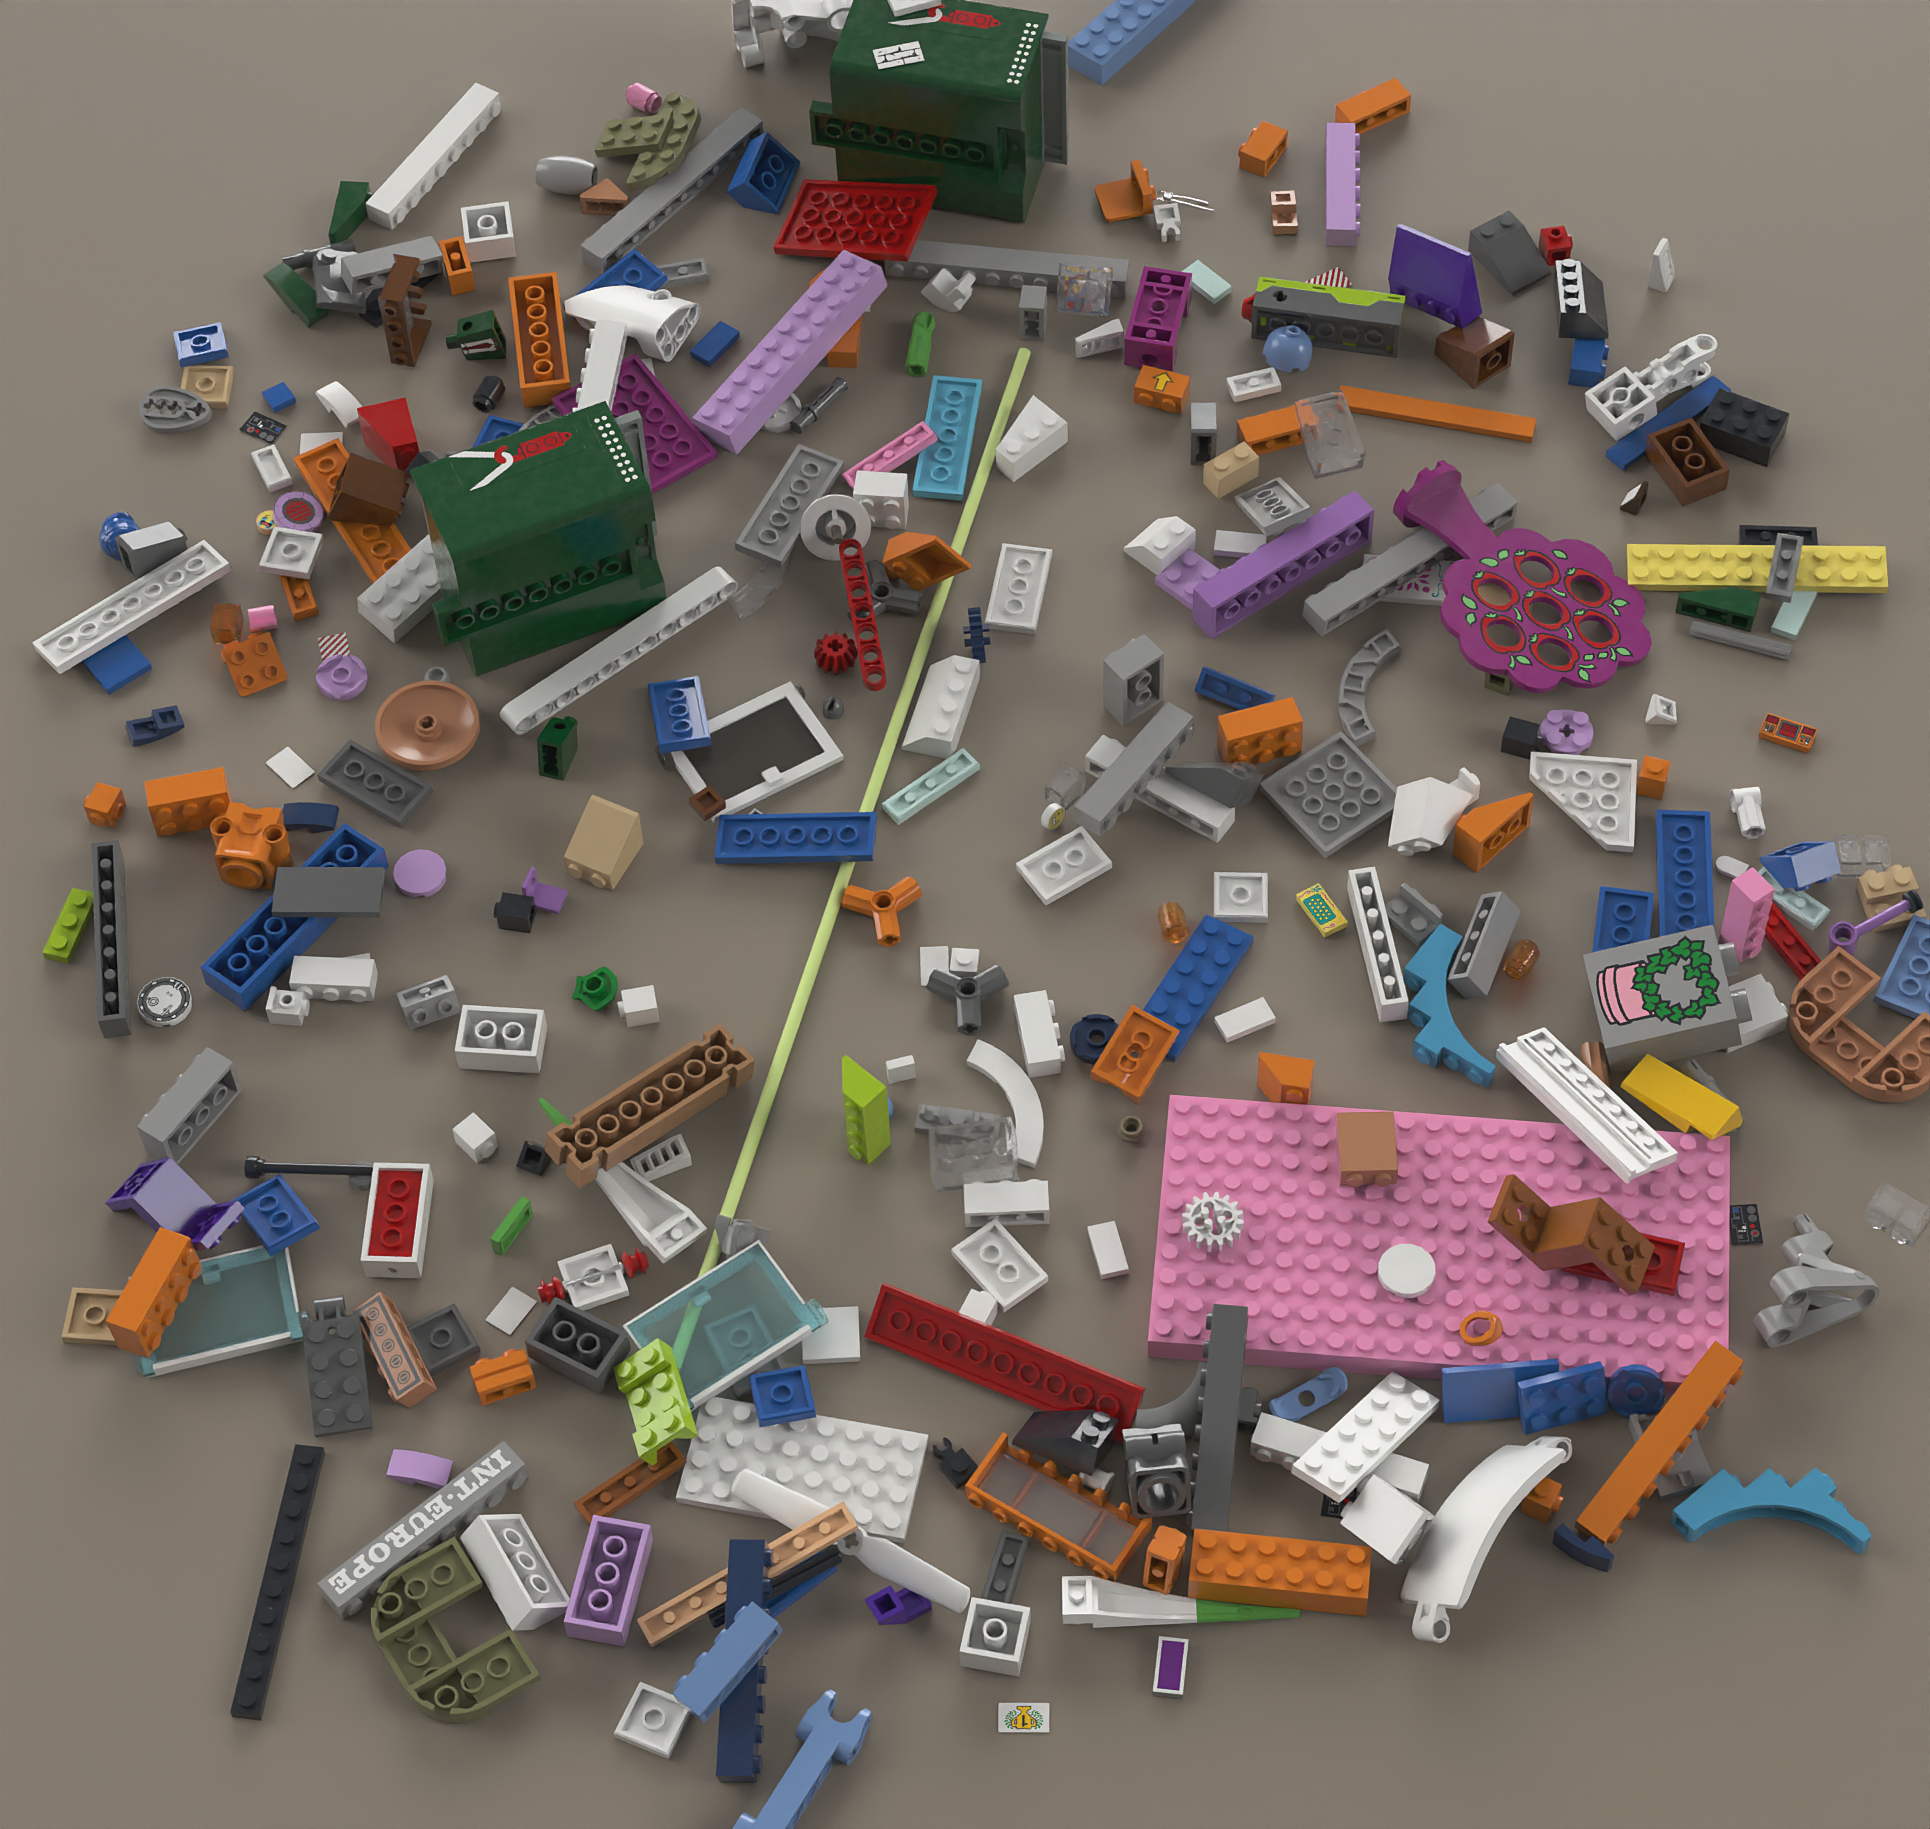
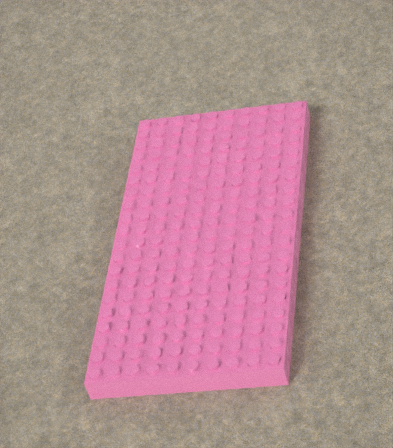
(1317, 1245)

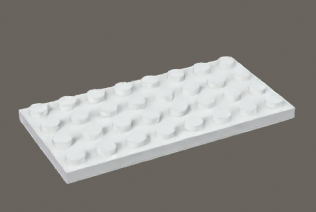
(817, 1457)

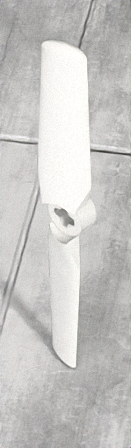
(876, 1553)

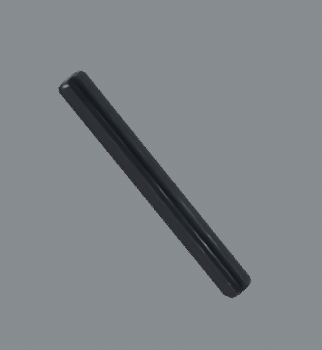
(789, 1579)

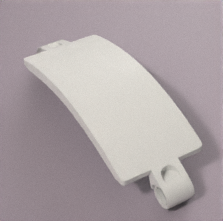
(1467, 1527)

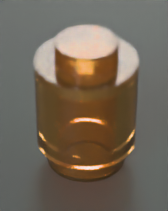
(1173, 922)
(1521, 959)

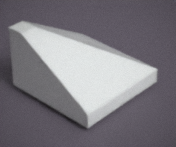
(1661, 711)

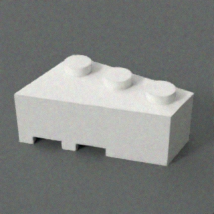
(1030, 439)

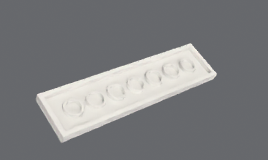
(131, 606)

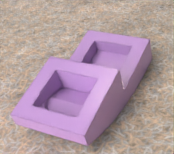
(419, 1467)

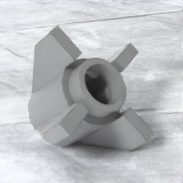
(738, 1235)

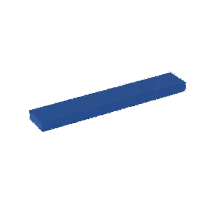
(1689, 406)

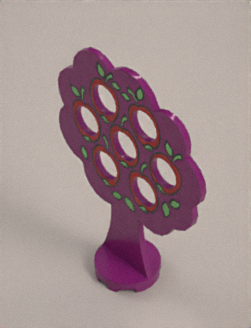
(1444, 509)

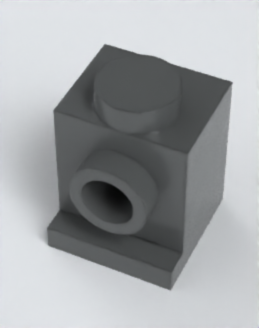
(1249, 1411)

